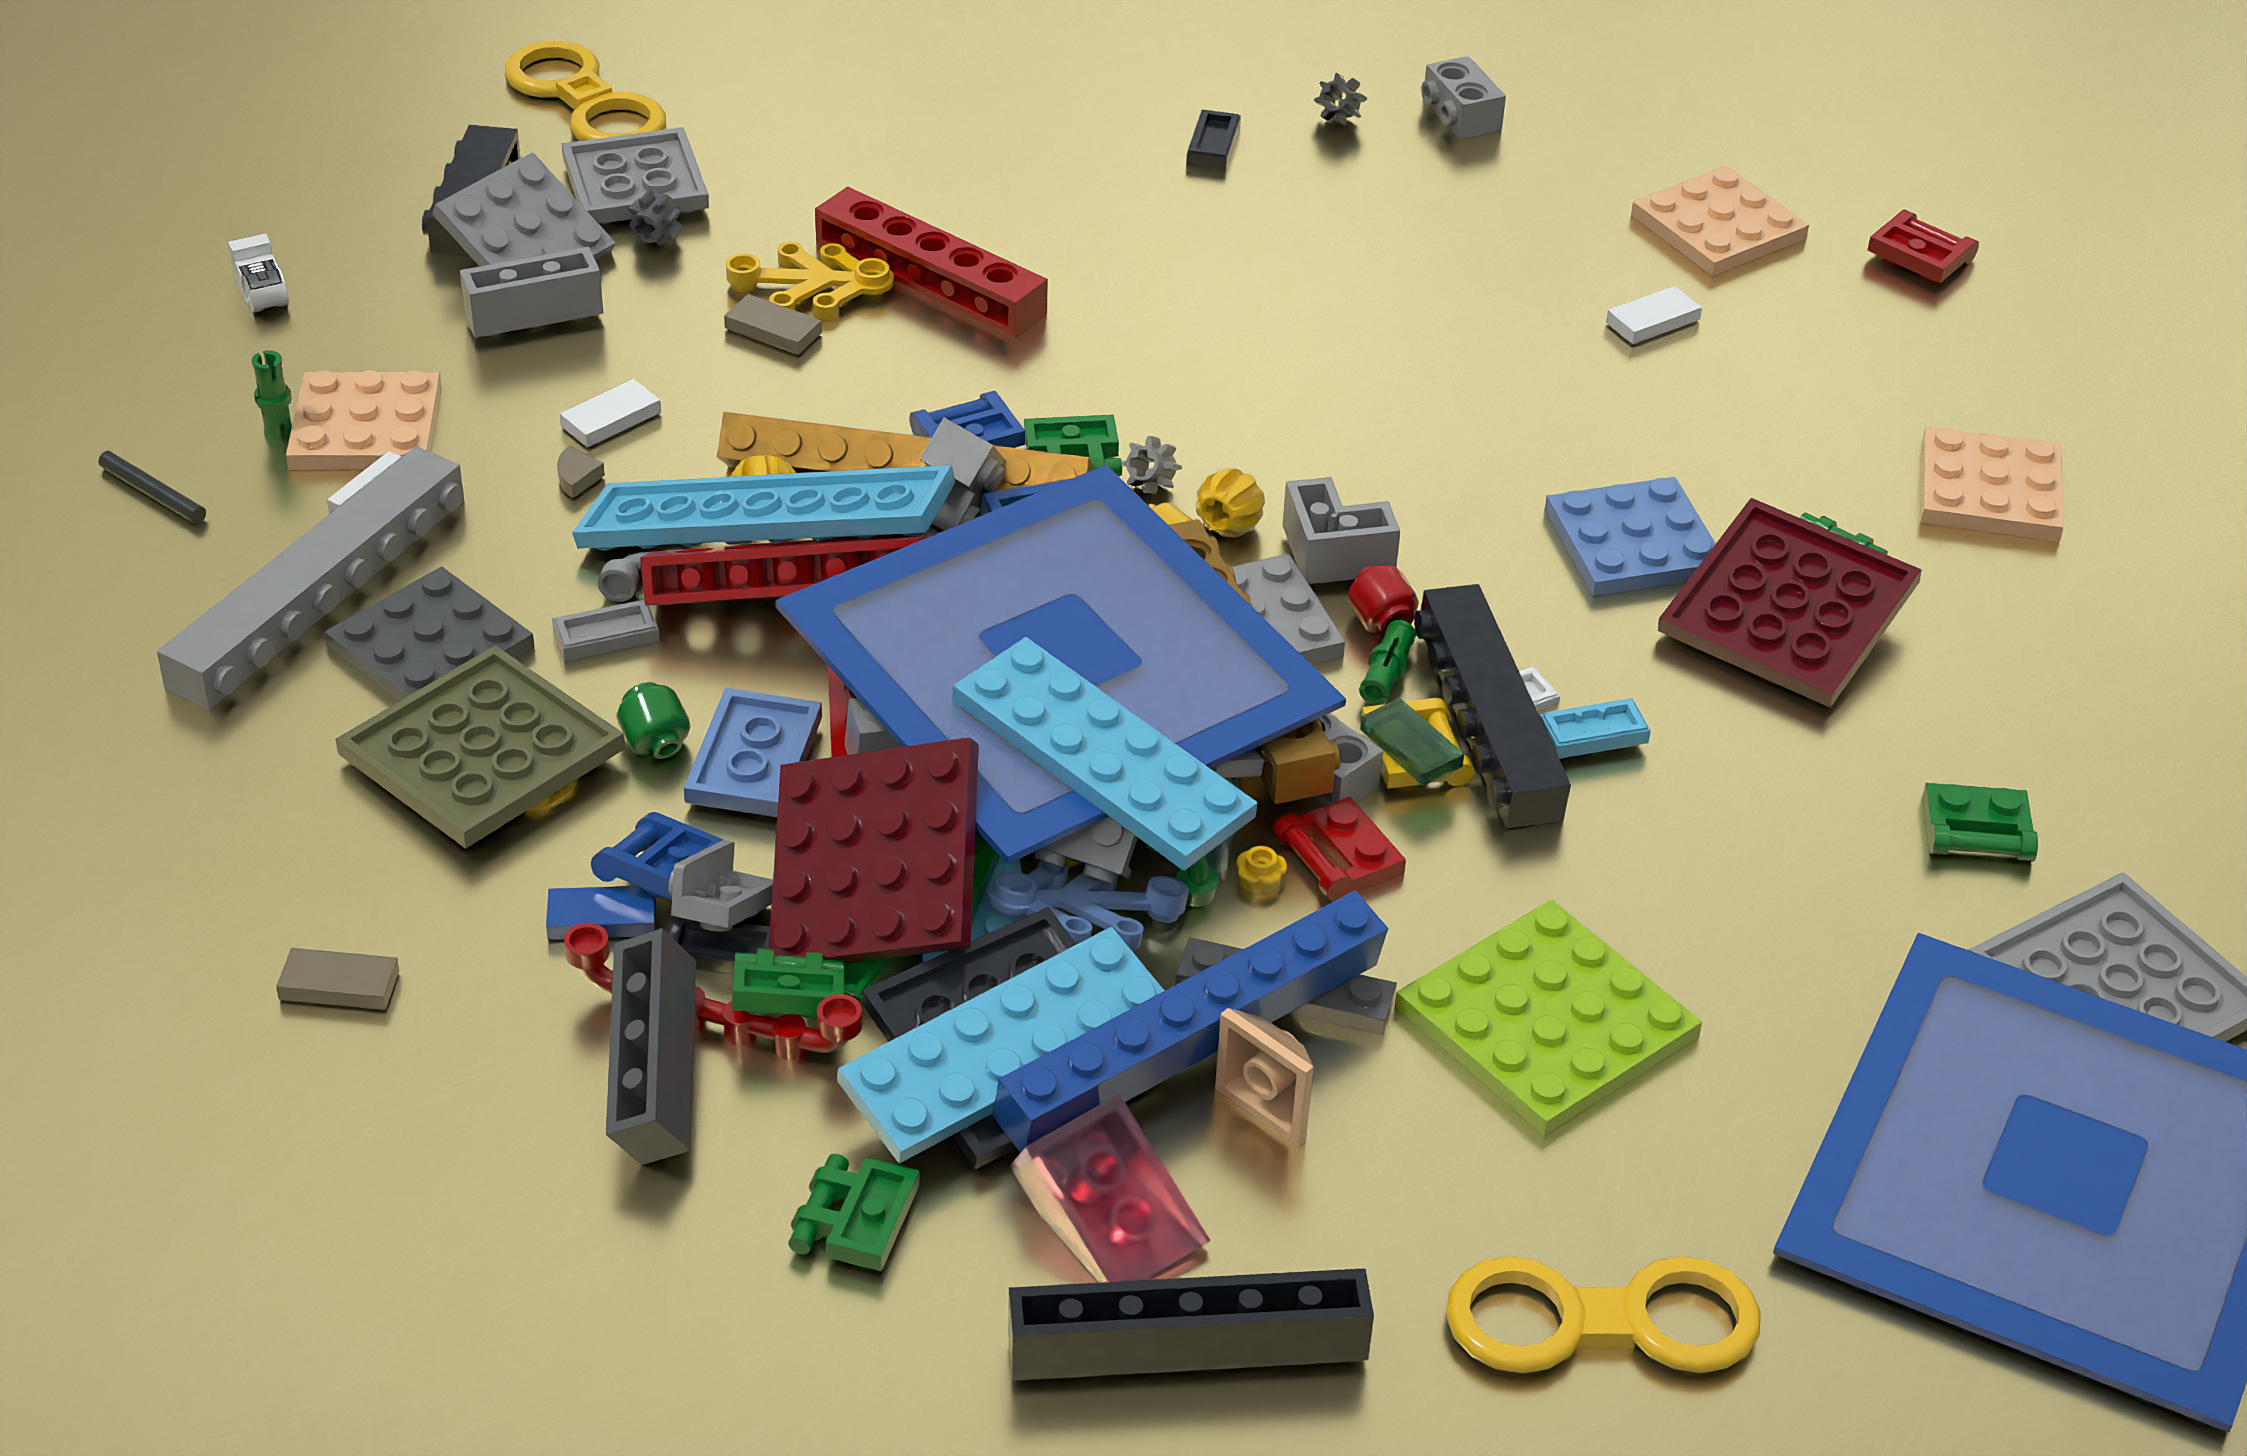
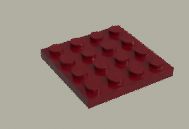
(1790, 601)
(876, 853)

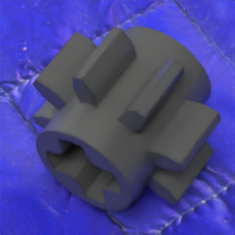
(1346, 107)
(655, 218)

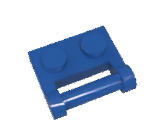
(983, 417)
(669, 842)

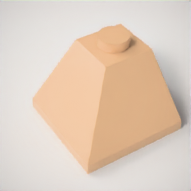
(1265, 1073)

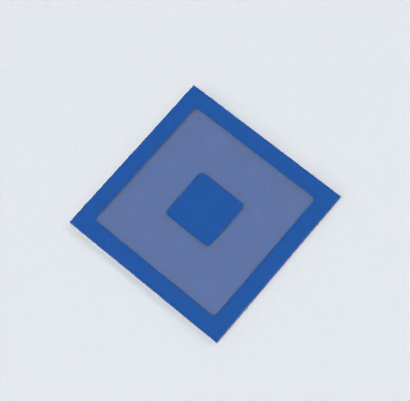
(1096, 588)
(2044, 1179)

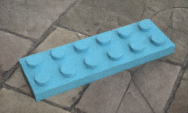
(1105, 753)
(950, 1067)

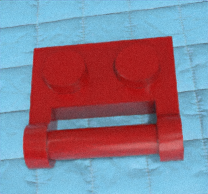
(1921, 247)
(1350, 839)

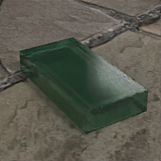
(1412, 741)

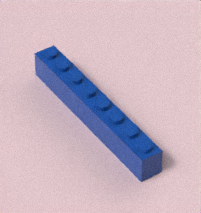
(1184, 1021)

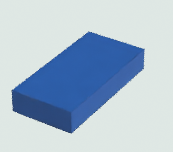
(618, 909)

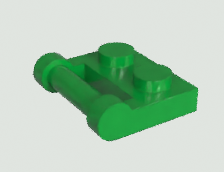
(1979, 820)

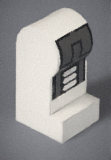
(257, 273)

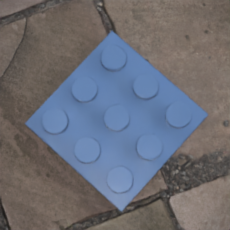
(1630, 534)

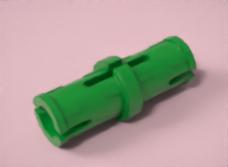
(272, 395)
(1394, 645)

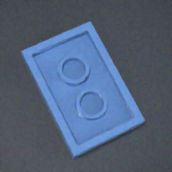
(745, 749)

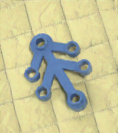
(1020, 895)

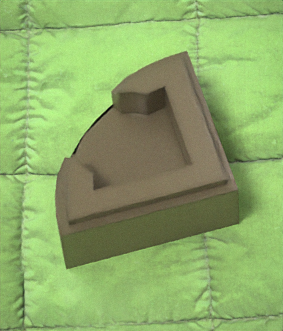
(578, 471)

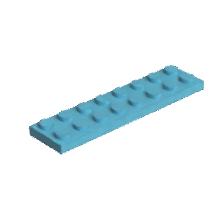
(766, 508)

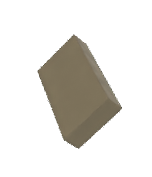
(773, 324)
(338, 978)

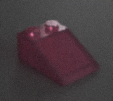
(1109, 1195)

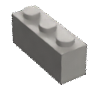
(531, 292)

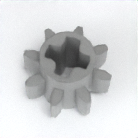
(1138, 465)

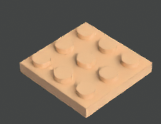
(1719, 220)
(361, 416)
(1992, 484)

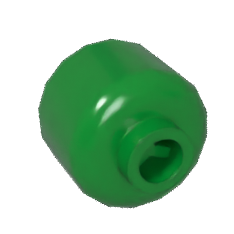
(653, 720)

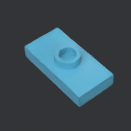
(1596, 728)

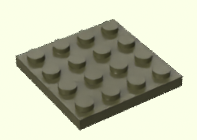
(480, 745)

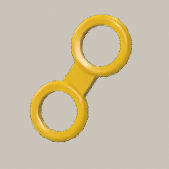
(582, 91)
(1603, 1315)

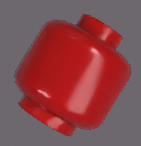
(1382, 596)

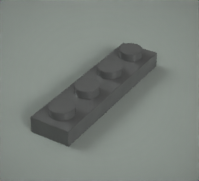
(1357, 1004)

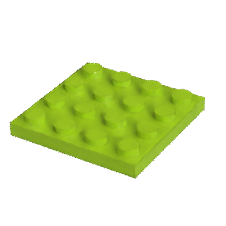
(1548, 1016)

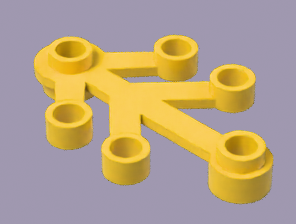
(863, 277)

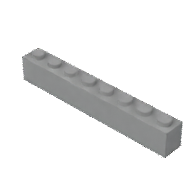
(310, 578)

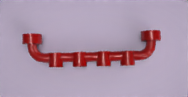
(837, 1015)

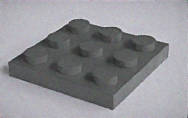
(424, 633)

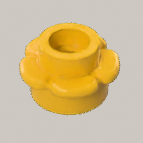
(1260, 869)

